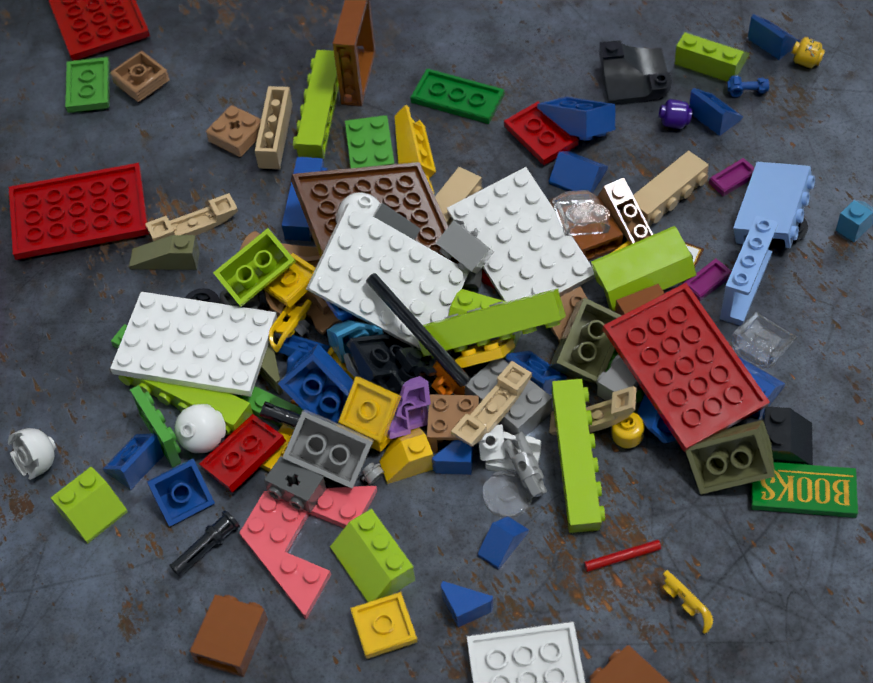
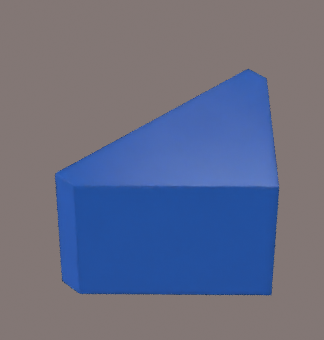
(454, 459)
(501, 541)
(465, 603)

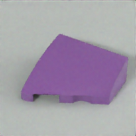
(411, 409)

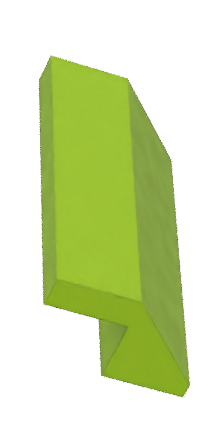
(651, 261)

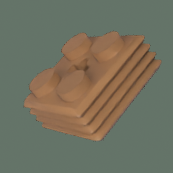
(139, 76)
(234, 130)

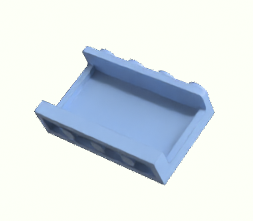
(776, 194)
(748, 271)

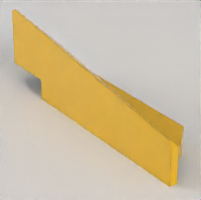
(413, 142)

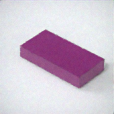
(732, 177)
(708, 279)

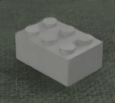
(527, 412)
(328, 448)

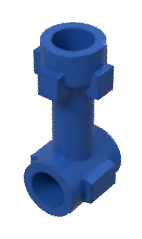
(736, 86)

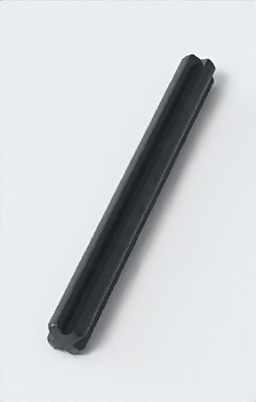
(418, 330)

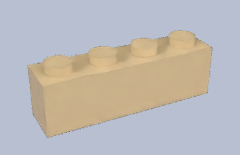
(273, 127)
(671, 186)
(458, 187)

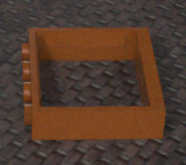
(351, 62)

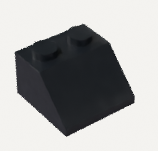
(789, 435)

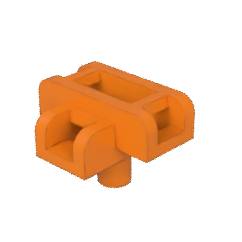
(445, 379)

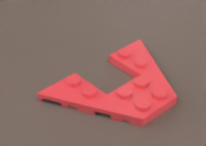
(275, 526)

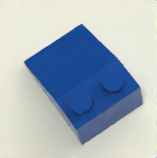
(580, 116)

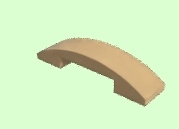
(195, 223)
(494, 406)
(608, 412)

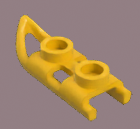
(287, 328)
(692, 603)

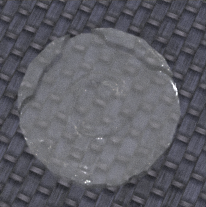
(506, 495)

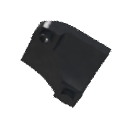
(633, 73)
(378, 363)

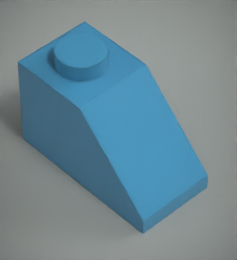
(855, 220)

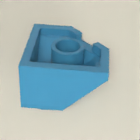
(342, 332)

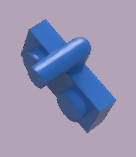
(296, 347)

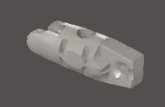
(526, 465)

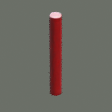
(622, 555)

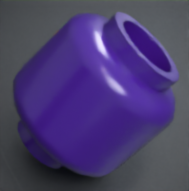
(675, 114)

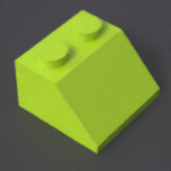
(89, 505)

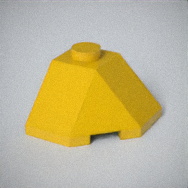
(407, 456)

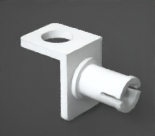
(492, 445)

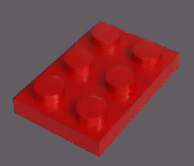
(539, 134)
(242, 452)

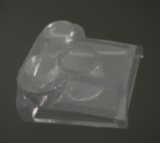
(581, 213)
(761, 341)

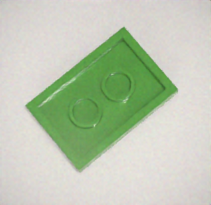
(87, 84)
(369, 142)
(155, 423)

